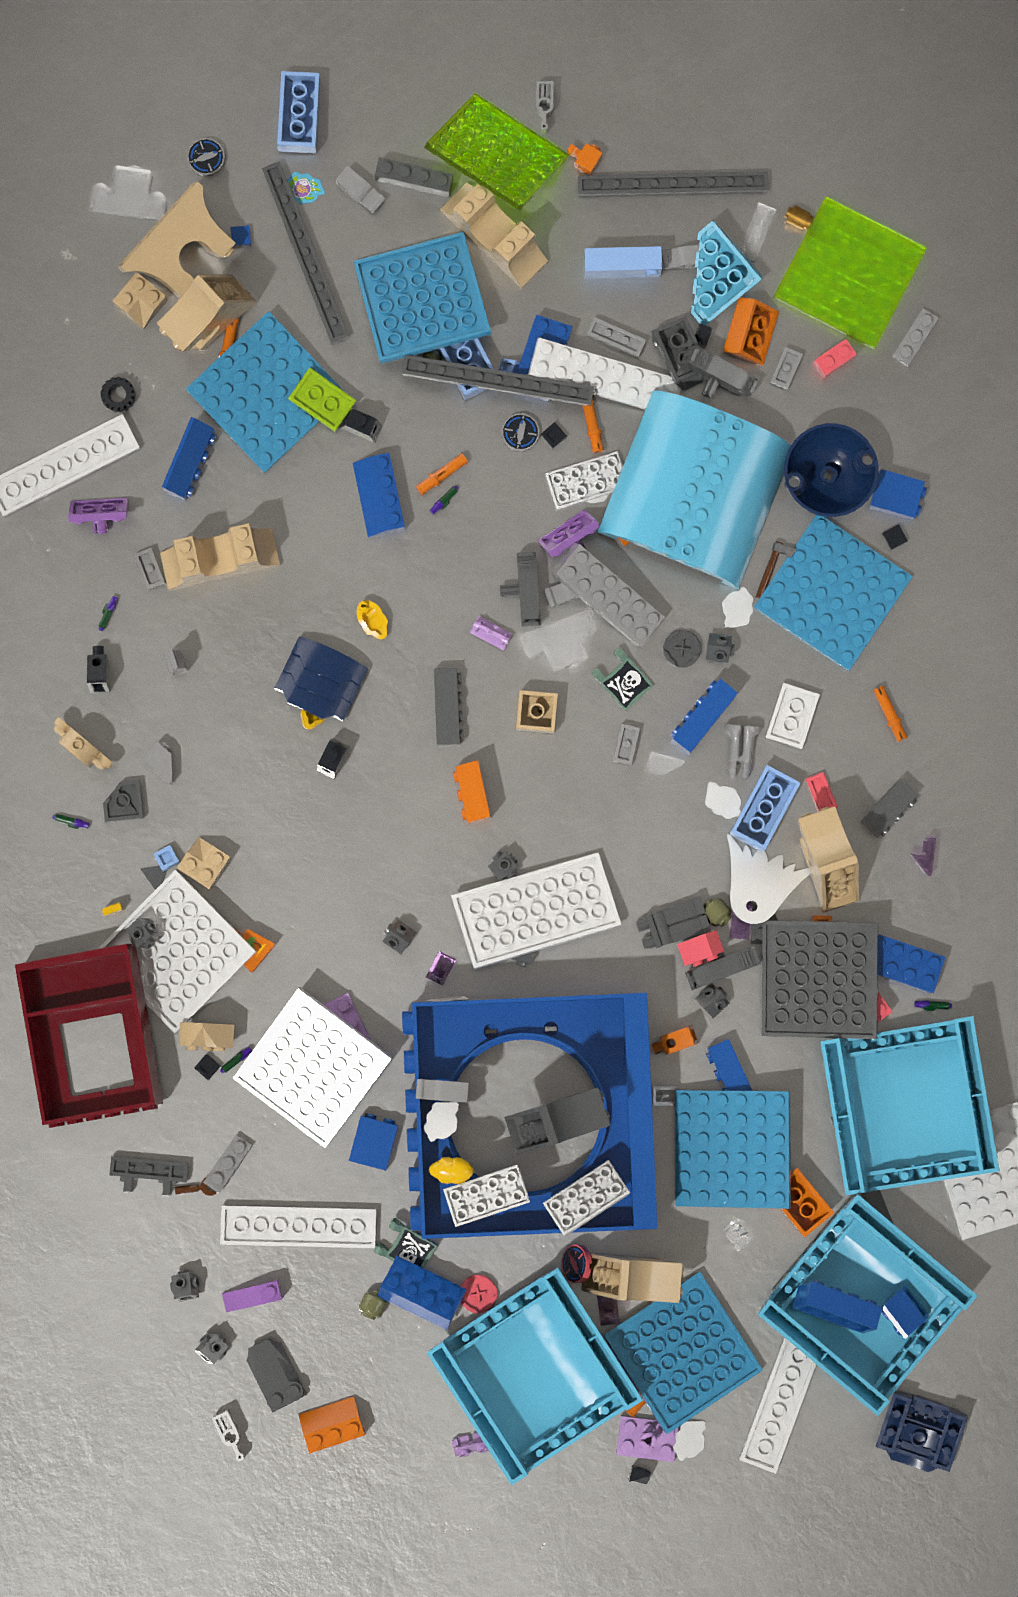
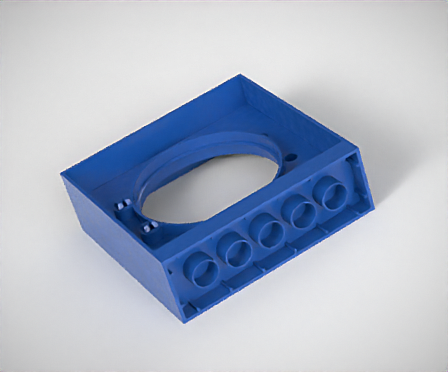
(611, 1044)

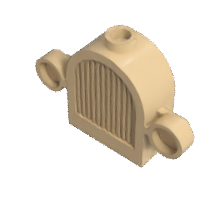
(80, 747)

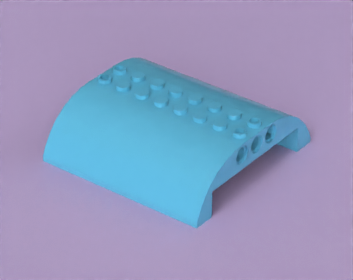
(696, 486)
(910, 1106)
(873, 1260)
(533, 1375)

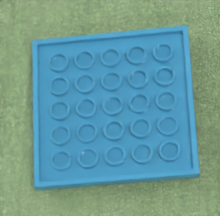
(422, 297)
(251, 389)
(833, 592)
(732, 1149)
(683, 1354)

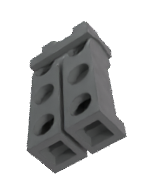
(659, 924)

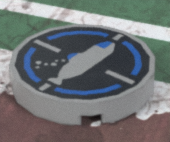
(206, 157)
(520, 432)

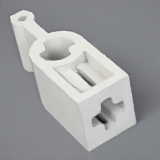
(232, 1428)

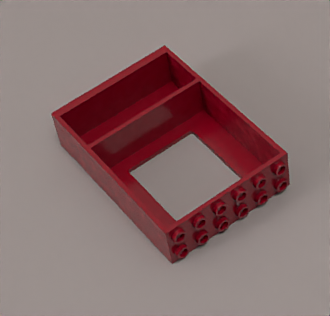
(76, 990)

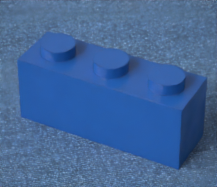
(728, 1067)

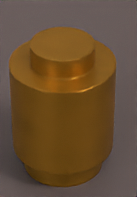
(799, 217)

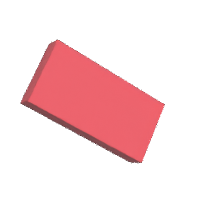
(821, 791)

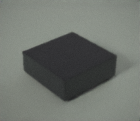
(553, 435)
(894, 537)
(207, 1067)

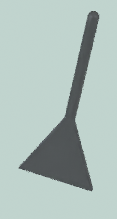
(154, 875)

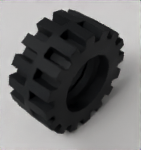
(118, 406)

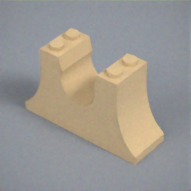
(500, 238)
(160, 248)
(205, 311)
(219, 557)
(829, 859)
(634, 1278)

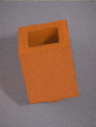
(587, 158)

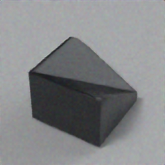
(702, 335)
(639, 1475)

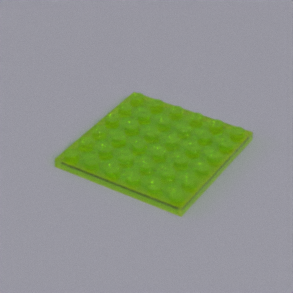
(496, 151)
(849, 272)

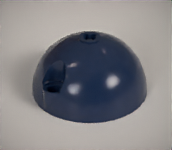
(832, 450)

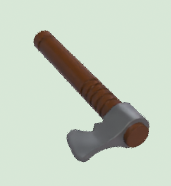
(777, 548)

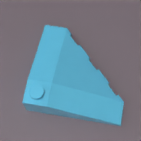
(722, 274)

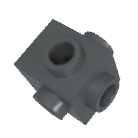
(719, 647)
(498, 871)
(142, 933)
(398, 936)
(713, 1000)
(185, 1286)
(212, 1347)

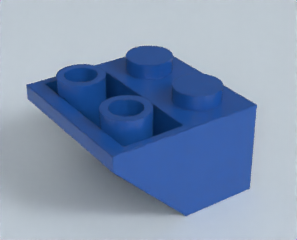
(904, 1312)

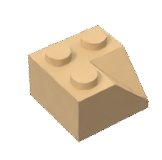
(140, 300)
(536, 711)
(204, 863)
(206, 1035)

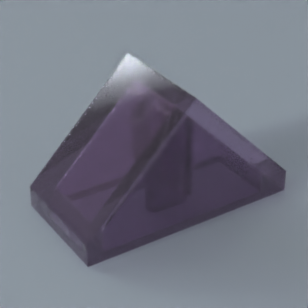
(440, 968)

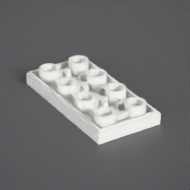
(584, 480)
(486, 1195)
(586, 1198)

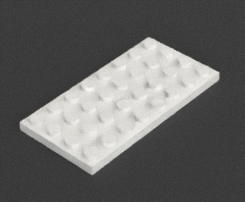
(536, 910)

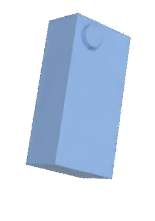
(298, 112)
(622, 262)
(470, 354)
(764, 808)

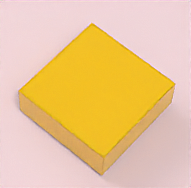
(112, 909)

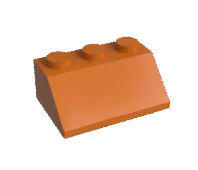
(751, 331)
(471, 792)
(807, 1206)
(331, 1424)

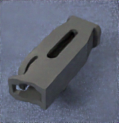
(718, 372)
(526, 589)
(722, 967)

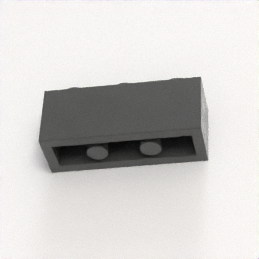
(890, 808)

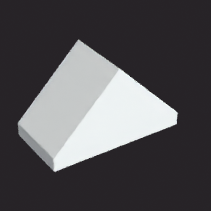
(663, 1095)

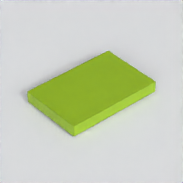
(322, 399)

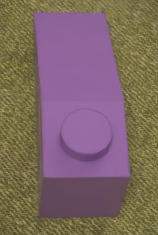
(252, 1296)

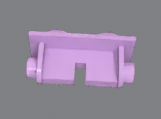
(491, 633)
(465, 1447)

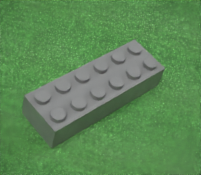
(607, 594)

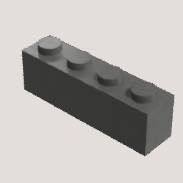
(414, 177)
(446, 707)

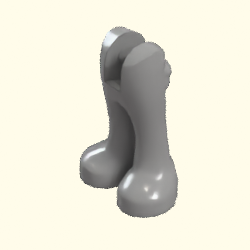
(746, 757)

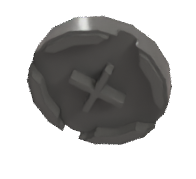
(682, 648)

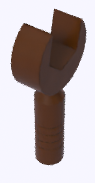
(194, 1188)

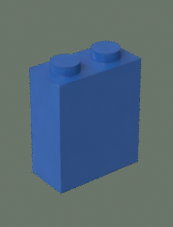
(898, 495)
(373, 1142)

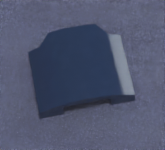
(320, 679)
(921, 1432)

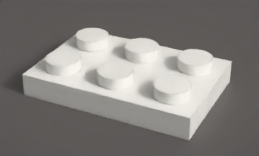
(792, 716)

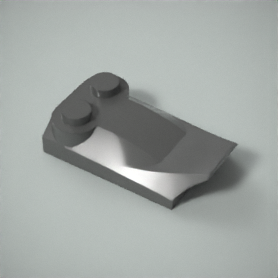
(673, 342)
(275, 1374)

